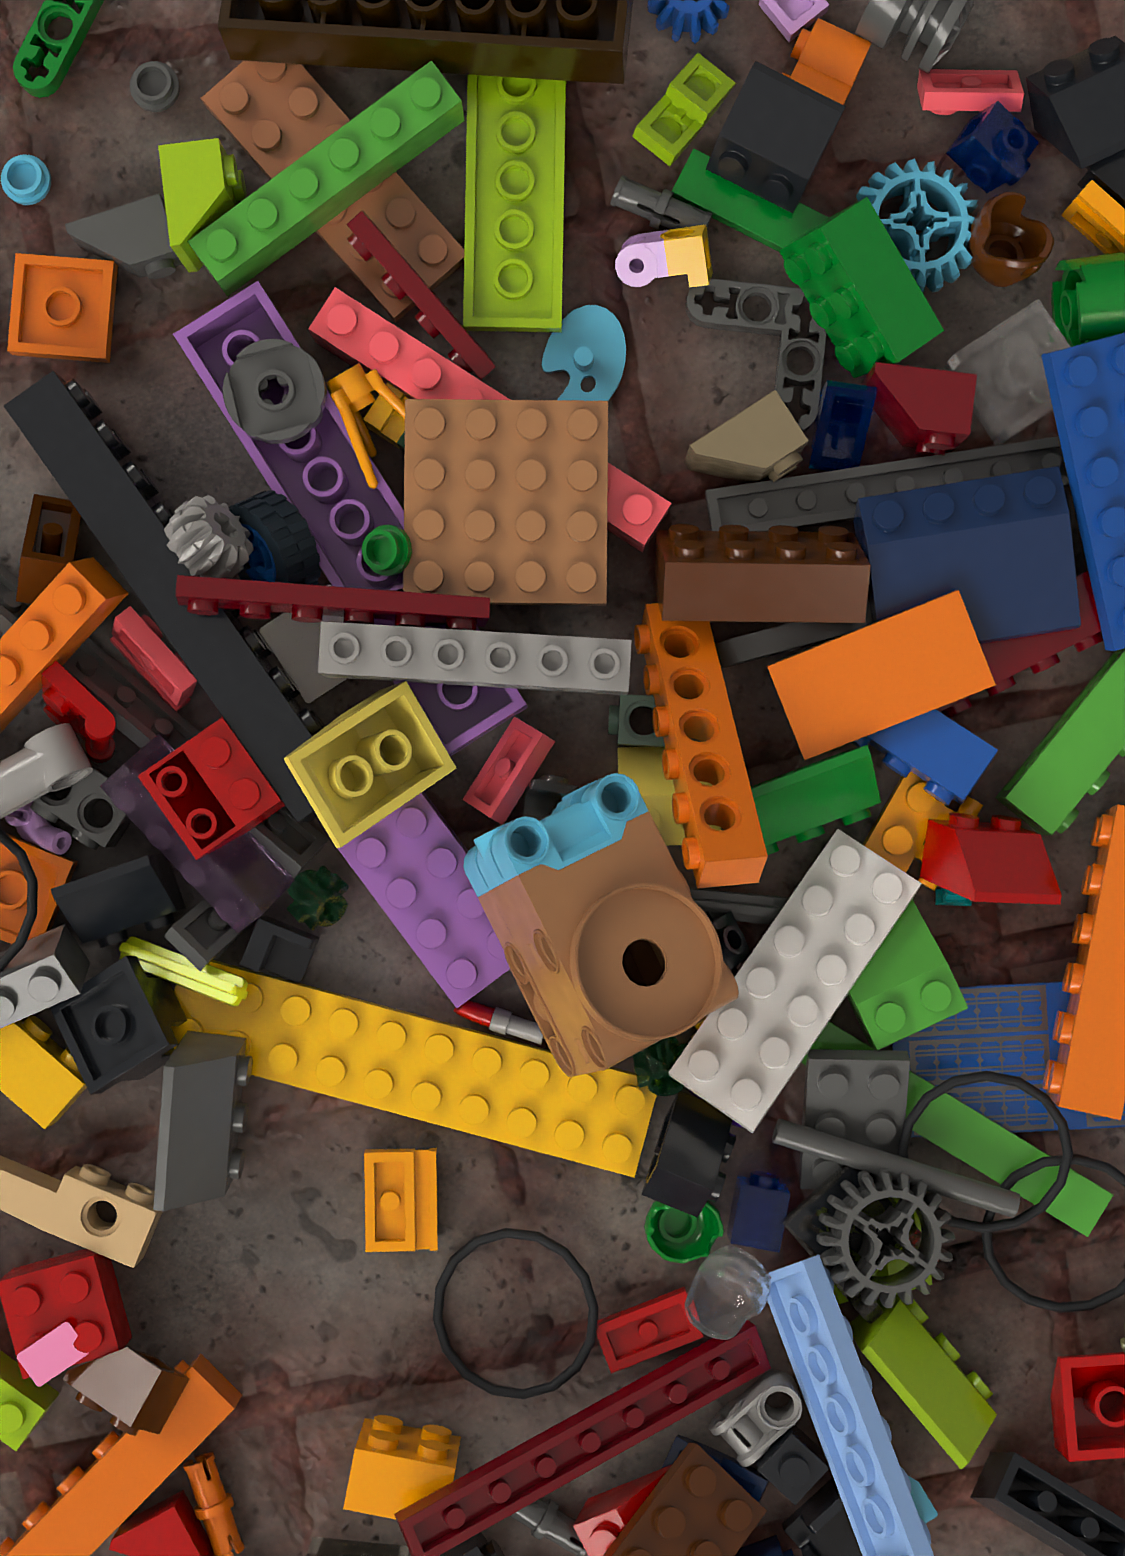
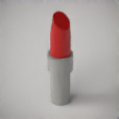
(501, 1021)

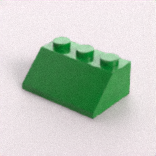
(816, 795)

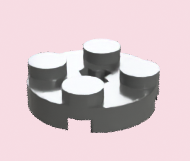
(250, 376)

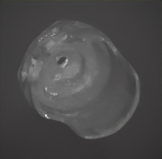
(727, 1292)

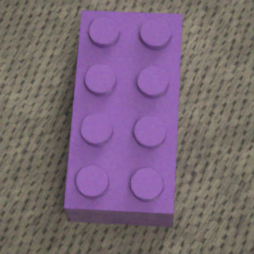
(419, 880)

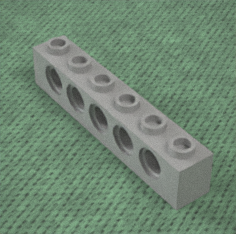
(474, 658)

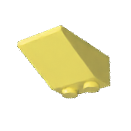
(369, 762)

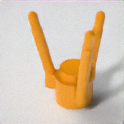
(352, 393)

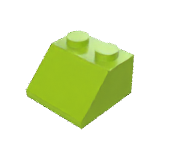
(197, 190)

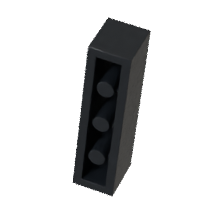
(1048, 1507)

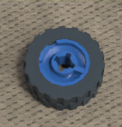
(280, 540)

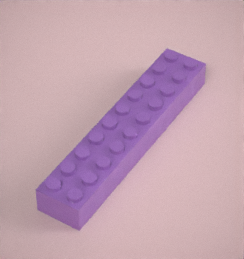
(333, 497)

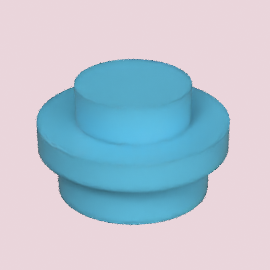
(26, 179)

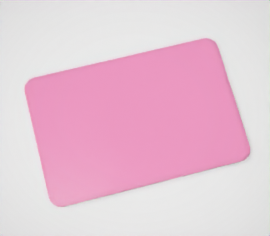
(51, 1354)

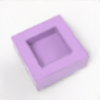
(793, 15)

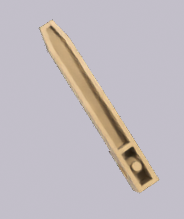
(70, 1211)

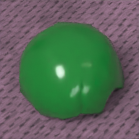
(680, 1235)

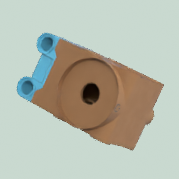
(599, 926)

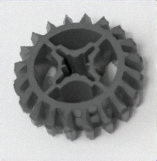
(873, 1252)

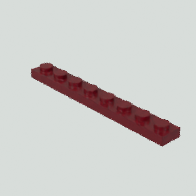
(581, 1443)

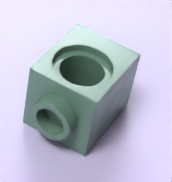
(619, 722)

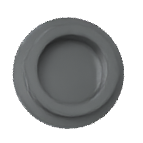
(154, 86)

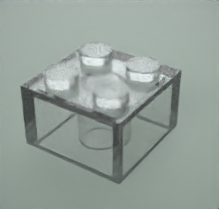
(1011, 372)

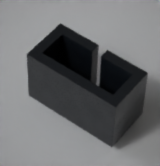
(690, 1155)

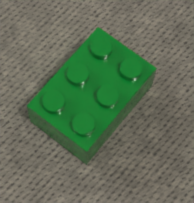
(860, 289)

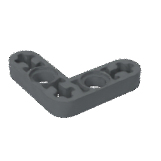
(779, 323)

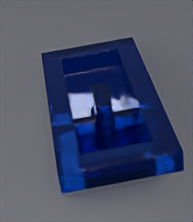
(841, 425)

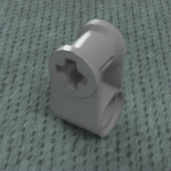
(752, 1424)

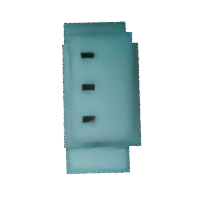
(946, 897)

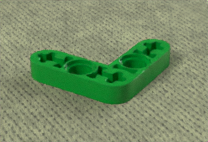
(32, 55)

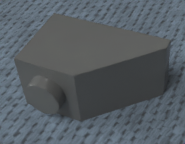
(130, 236)

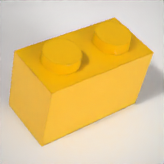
(37, 1071)

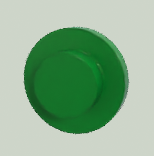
(387, 550)

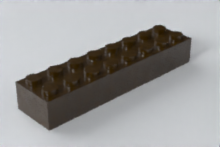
(460, 36)

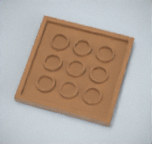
(507, 500)

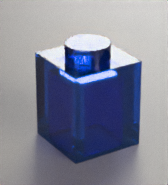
(757, 1211)

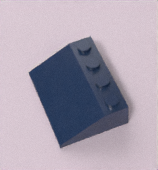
(990, 538)

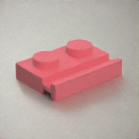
(142, 646)

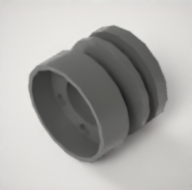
(923, 21)

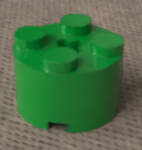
(1090, 298)

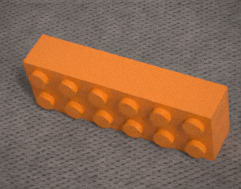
(1092, 1031)

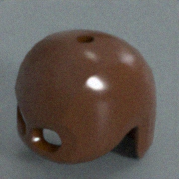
(1006, 243)

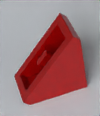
(163, 1531)

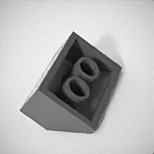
(201, 1119)

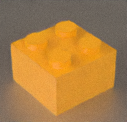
(398, 1465)

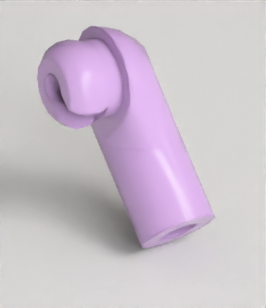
(39, 830)

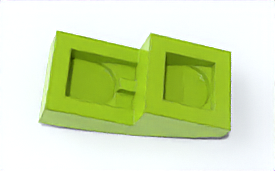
(683, 109)

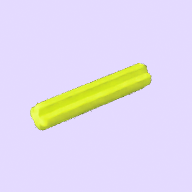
(179, 970)

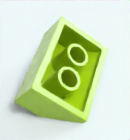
(927, 1377)

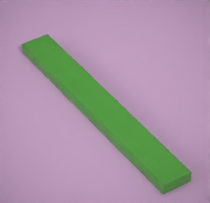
(989, 1145)

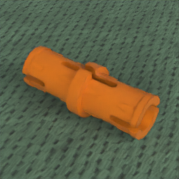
(213, 1505)

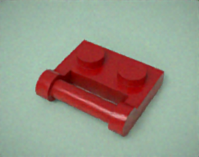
(72, 703)

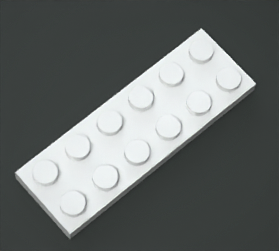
(795, 980)

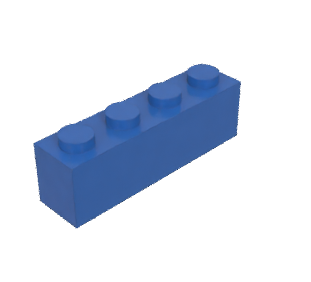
(935, 751)

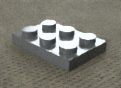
(855, 1098)

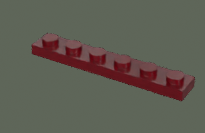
(311, 602)

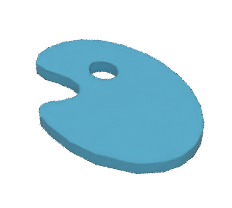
(587, 347)

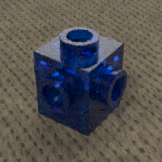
(993, 148)

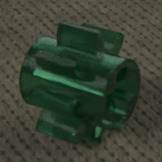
(318, 898)
(655, 1063)

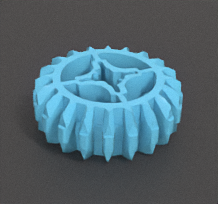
(950, 221)

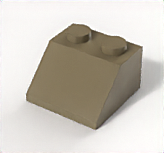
(751, 445)

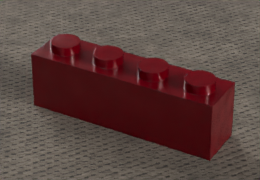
(1036, 651)

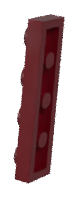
(404, 281)

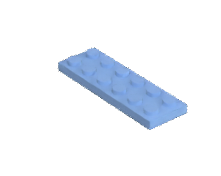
(845, 1412)

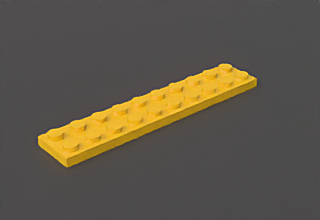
(428, 1070)

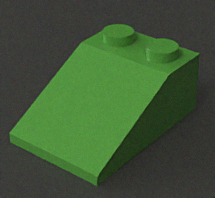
(905, 984)

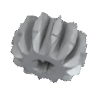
(208, 538)

